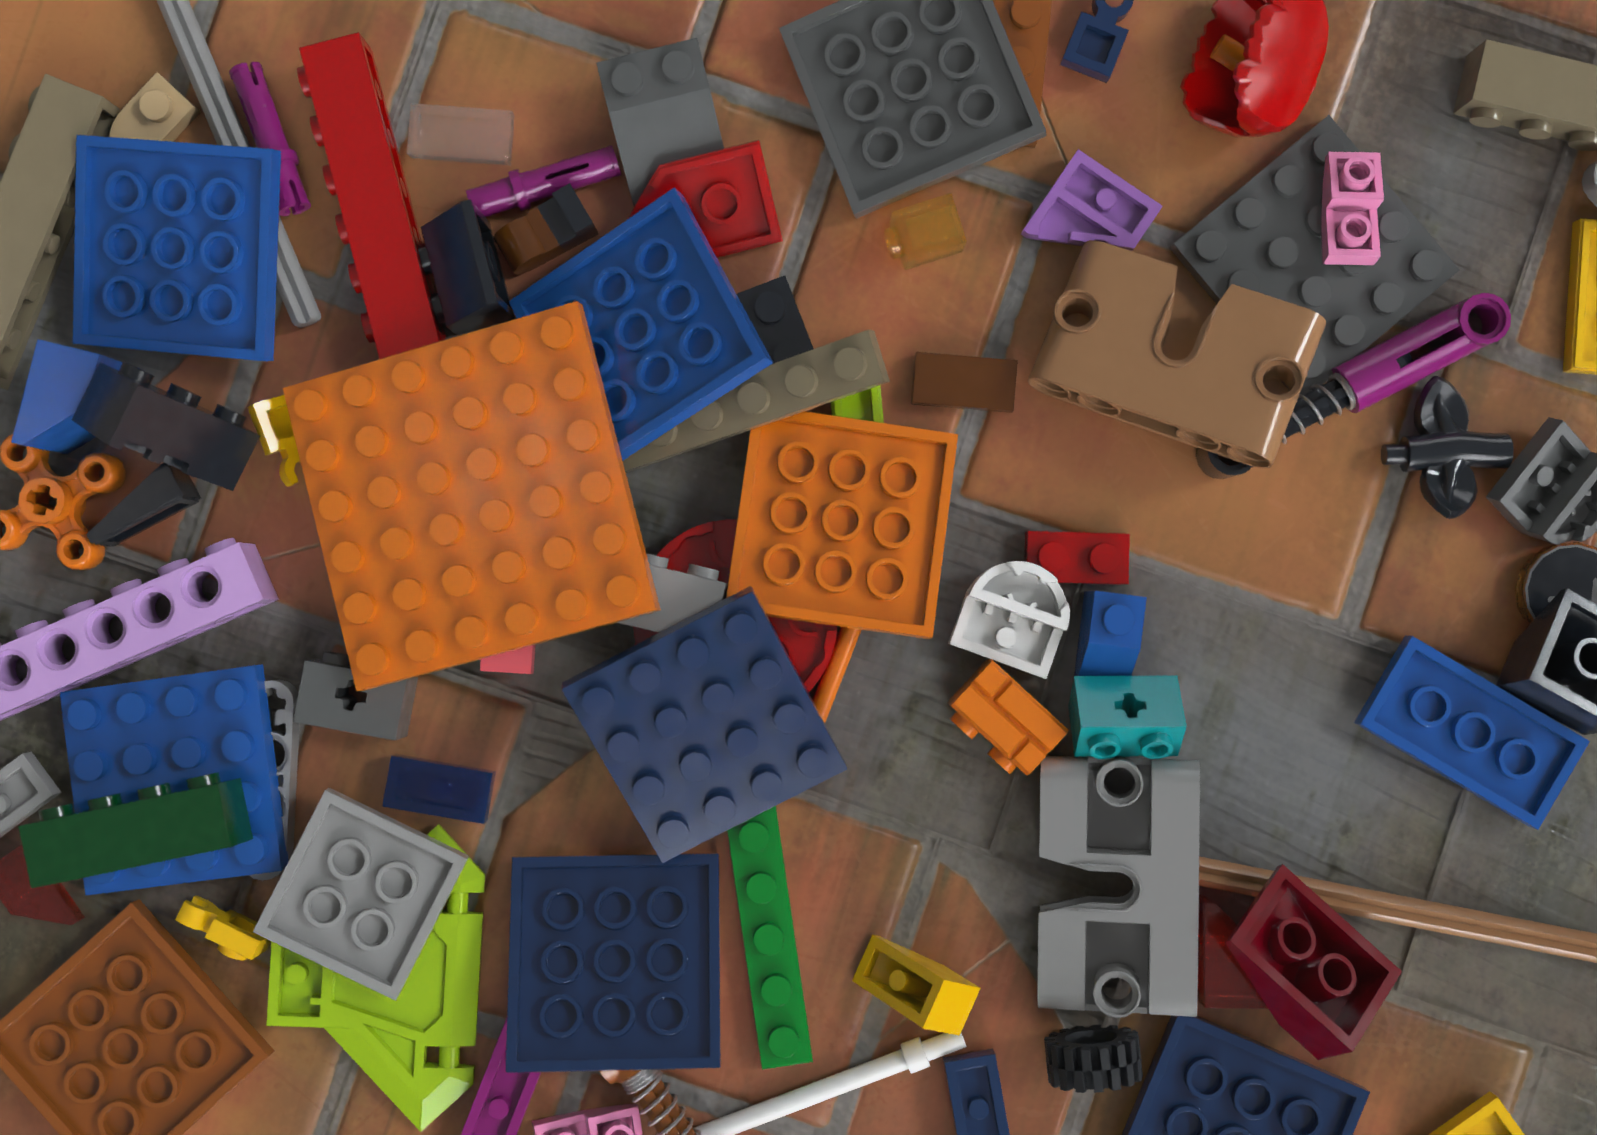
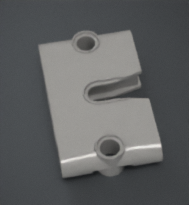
(1133, 937)

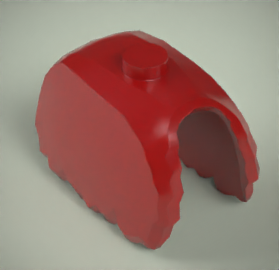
(1279, 69)

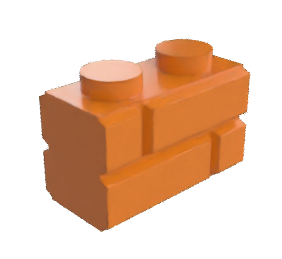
(1006, 718)

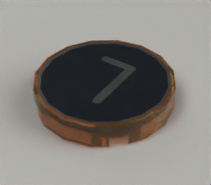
(1554, 569)

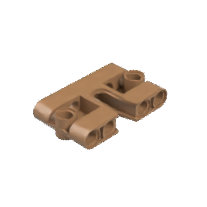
(1205, 400)

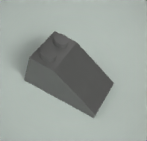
(659, 109)

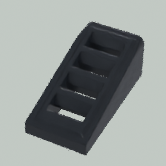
(151, 502)

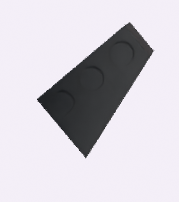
(166, 425)

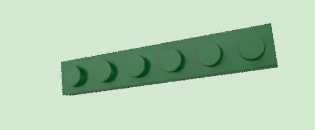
(770, 941)

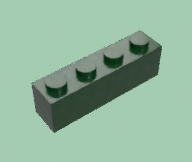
(135, 832)

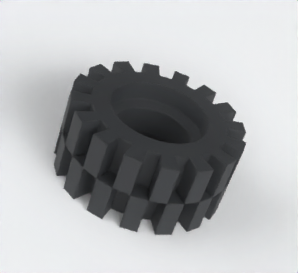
(1093, 1058)

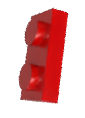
(1080, 556)

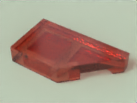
(42, 903)

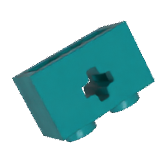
(1126, 716)

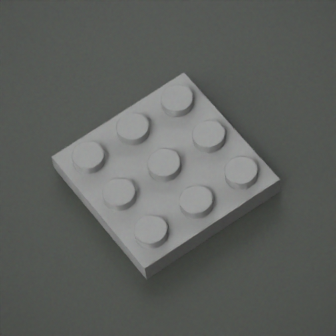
(361, 893)

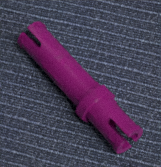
(269, 134)
(540, 183)

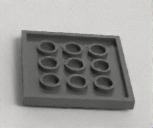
(910, 92)
(1272, 244)

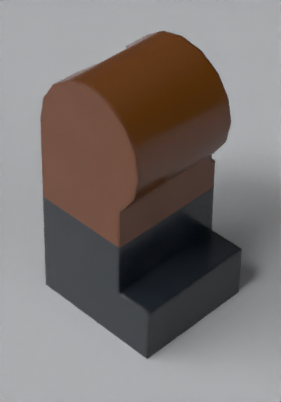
(545, 231)

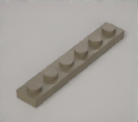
(775, 394)

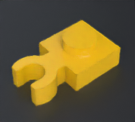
(276, 434)
(228, 929)

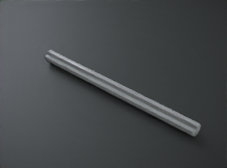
(229, 132)

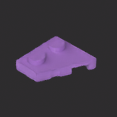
(1092, 205)

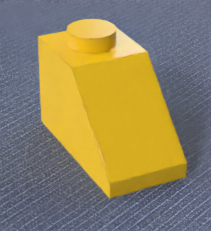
(916, 986)

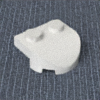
(1013, 617)

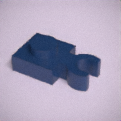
(1097, 40)

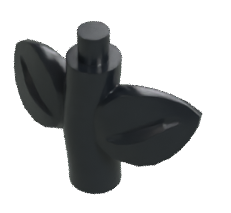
(1447, 449)

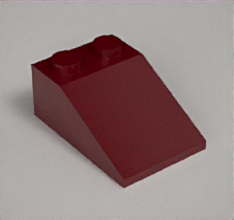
(1311, 966)

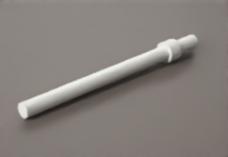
(912, 1056)

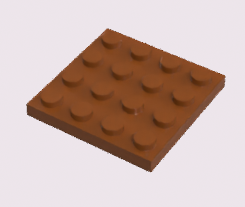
(128, 1036)

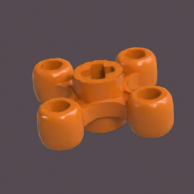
(71, 496)

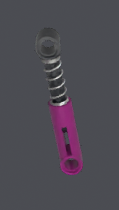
(1387, 369)

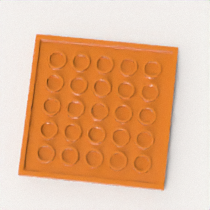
(471, 497)

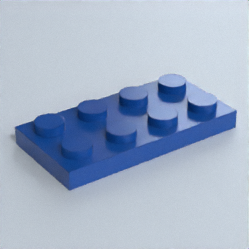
(1472, 732)

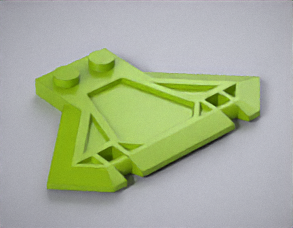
(390, 1035)

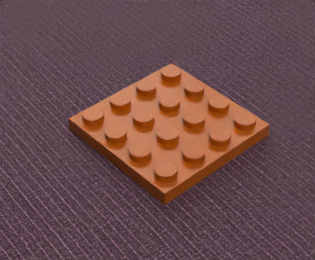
(845, 522)

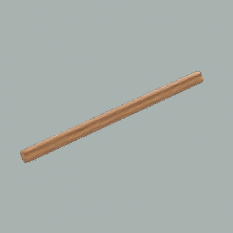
(1413, 912)

